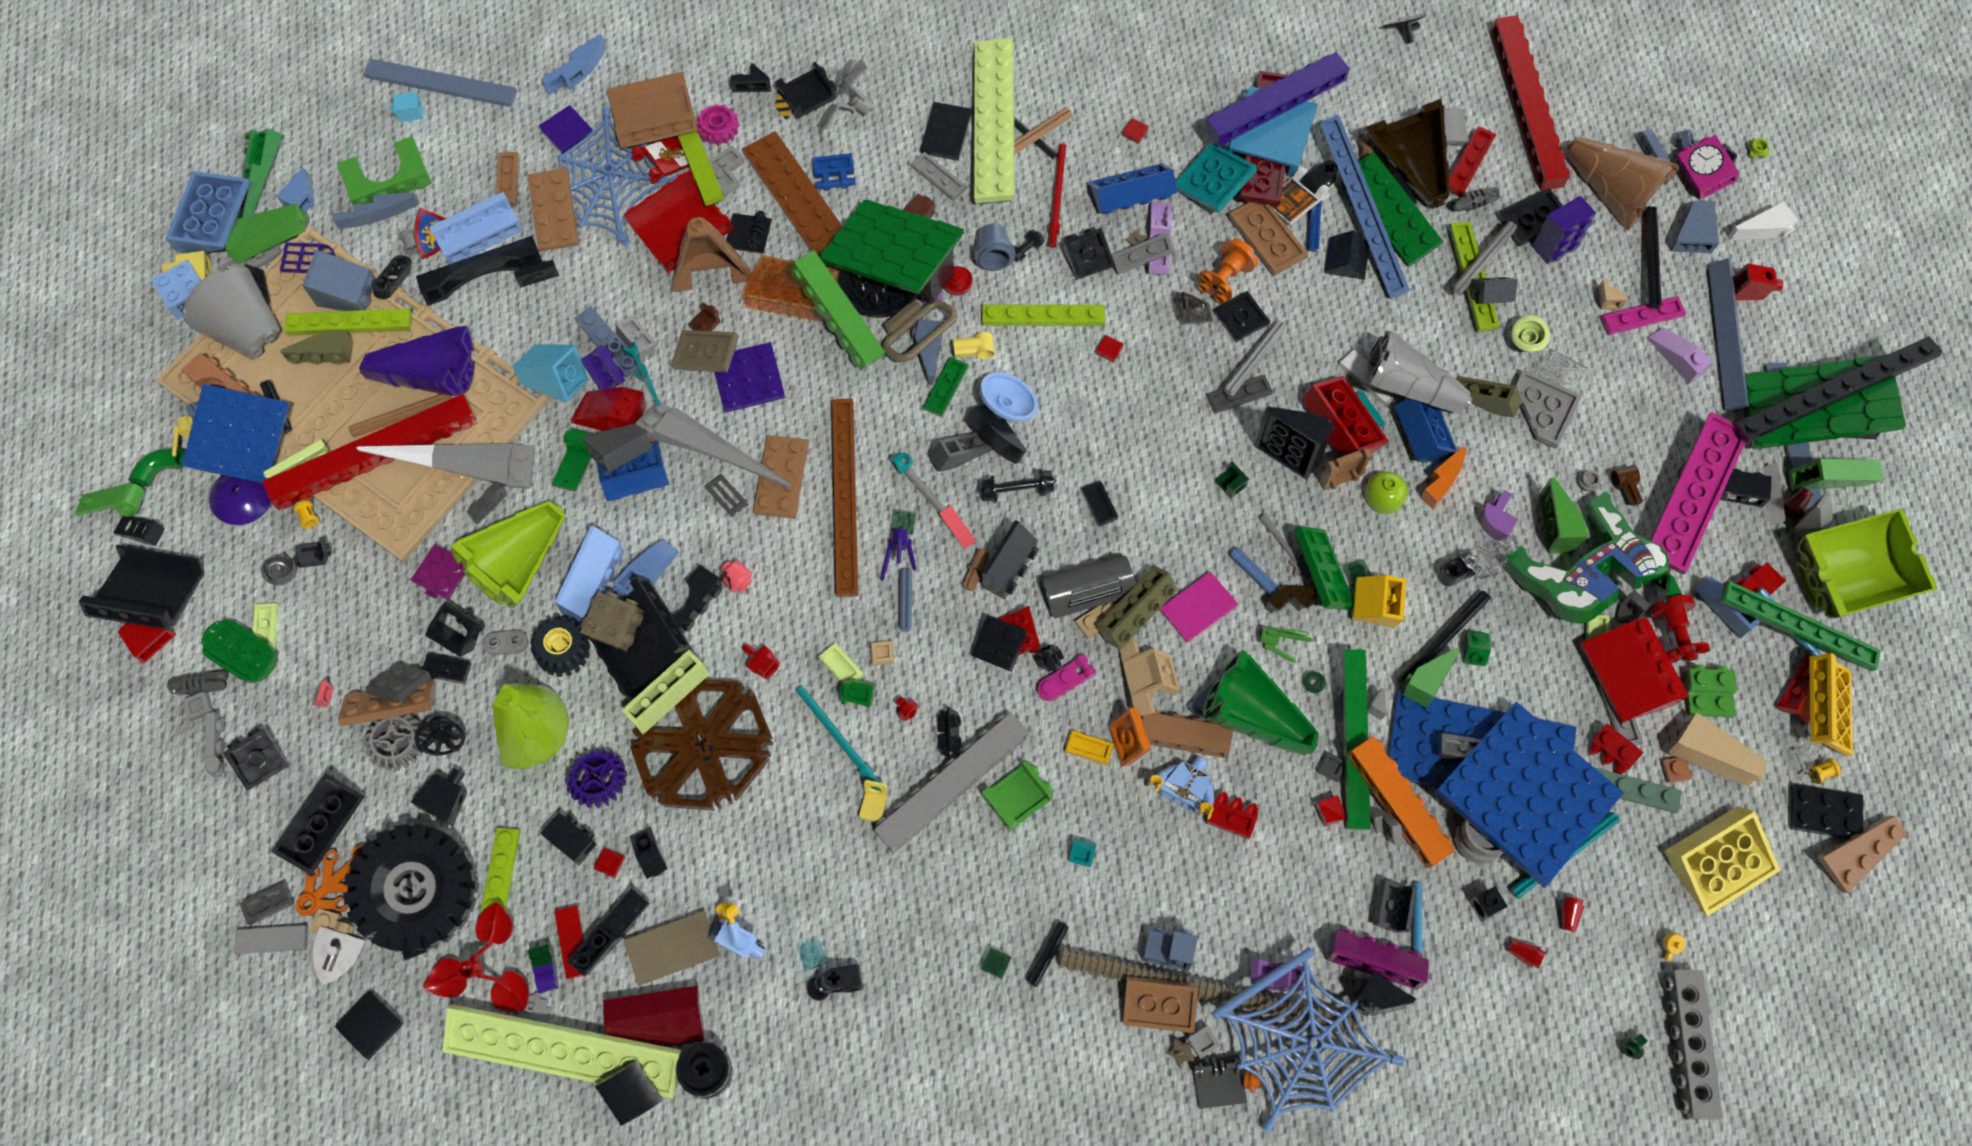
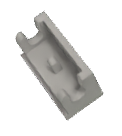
(632, 330)

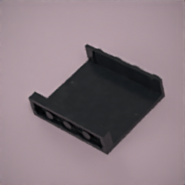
(145, 588)
(655, 645)

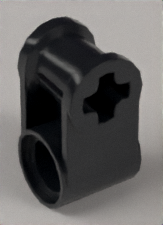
(1322, 175)
(1458, 568)
(840, 979)

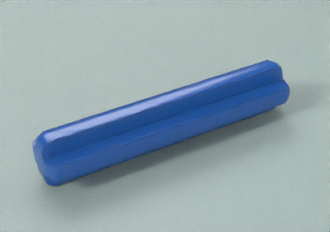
(1314, 227)

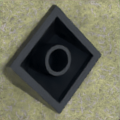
(1347, 255)

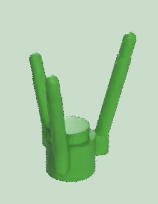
(1272, 635)

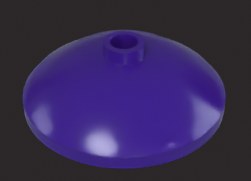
(238, 507)

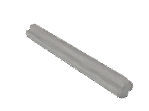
(1484, 258)
(1254, 358)

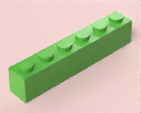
(837, 310)

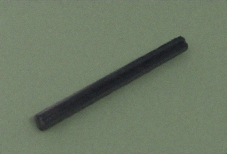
(1653, 257)
(1447, 634)

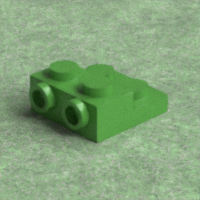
(1710, 691)

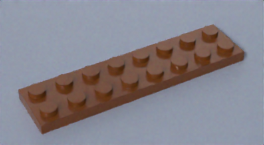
(793, 191)

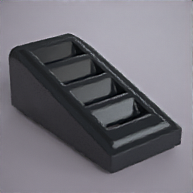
(150, 535)

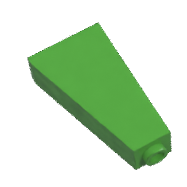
(264, 230)
(1836, 474)

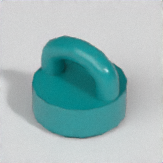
(899, 464)

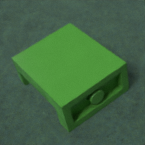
(1018, 796)

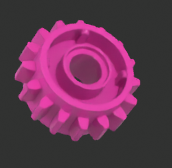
(717, 124)

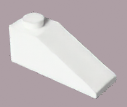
(1767, 225)

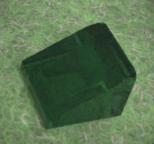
(904, 520)

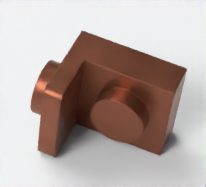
(706, 319)

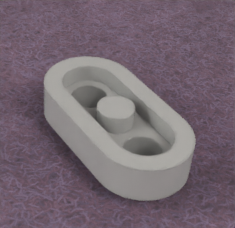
(505, 643)

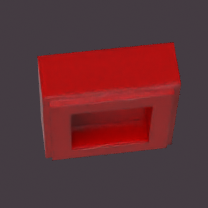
(1135, 131)
(1109, 348)
(609, 863)

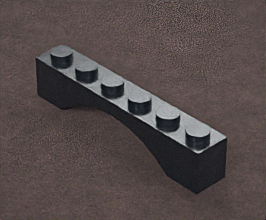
(443, 281)

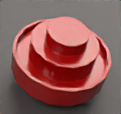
(960, 282)

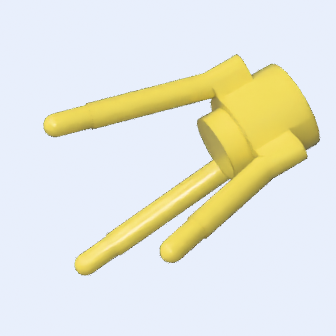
(183, 428)

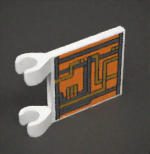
(1297, 199)

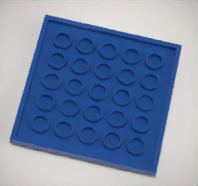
(1529, 794)

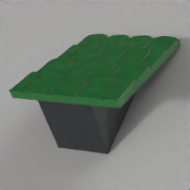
(895, 249)
(1857, 417)

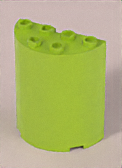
(1863, 565)

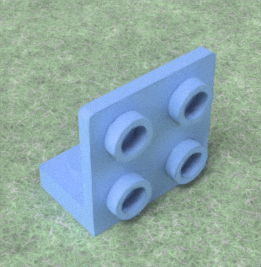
(176, 286)

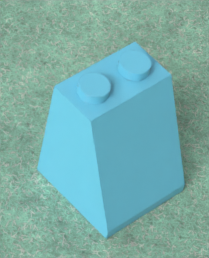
(552, 370)

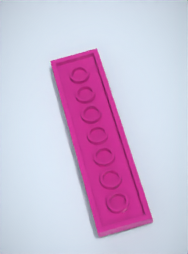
(1698, 491)

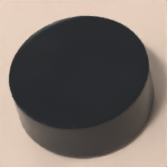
(814, 993)

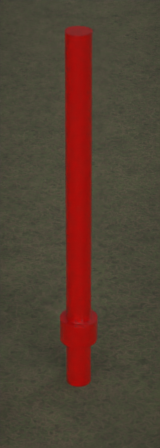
(1054, 226)

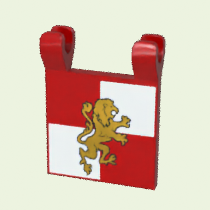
(666, 156)

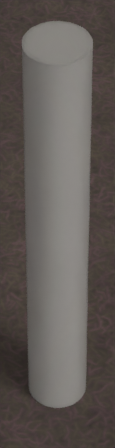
(925, 490)

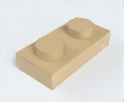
(1089, 621)

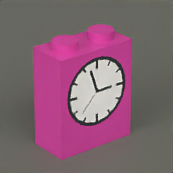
(1708, 166)

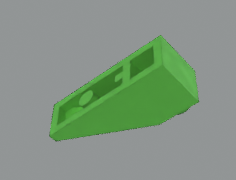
(1429, 677)

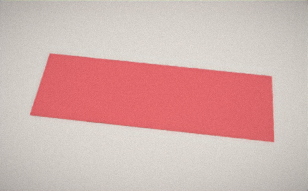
(957, 527)

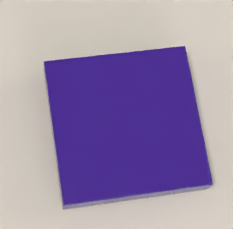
(565, 129)

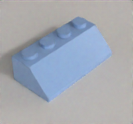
(589, 574)

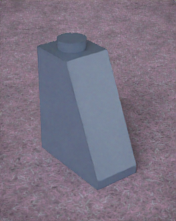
(1698, 229)

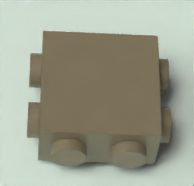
(612, 620)

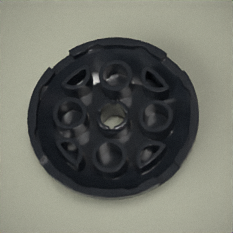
(873, 299)

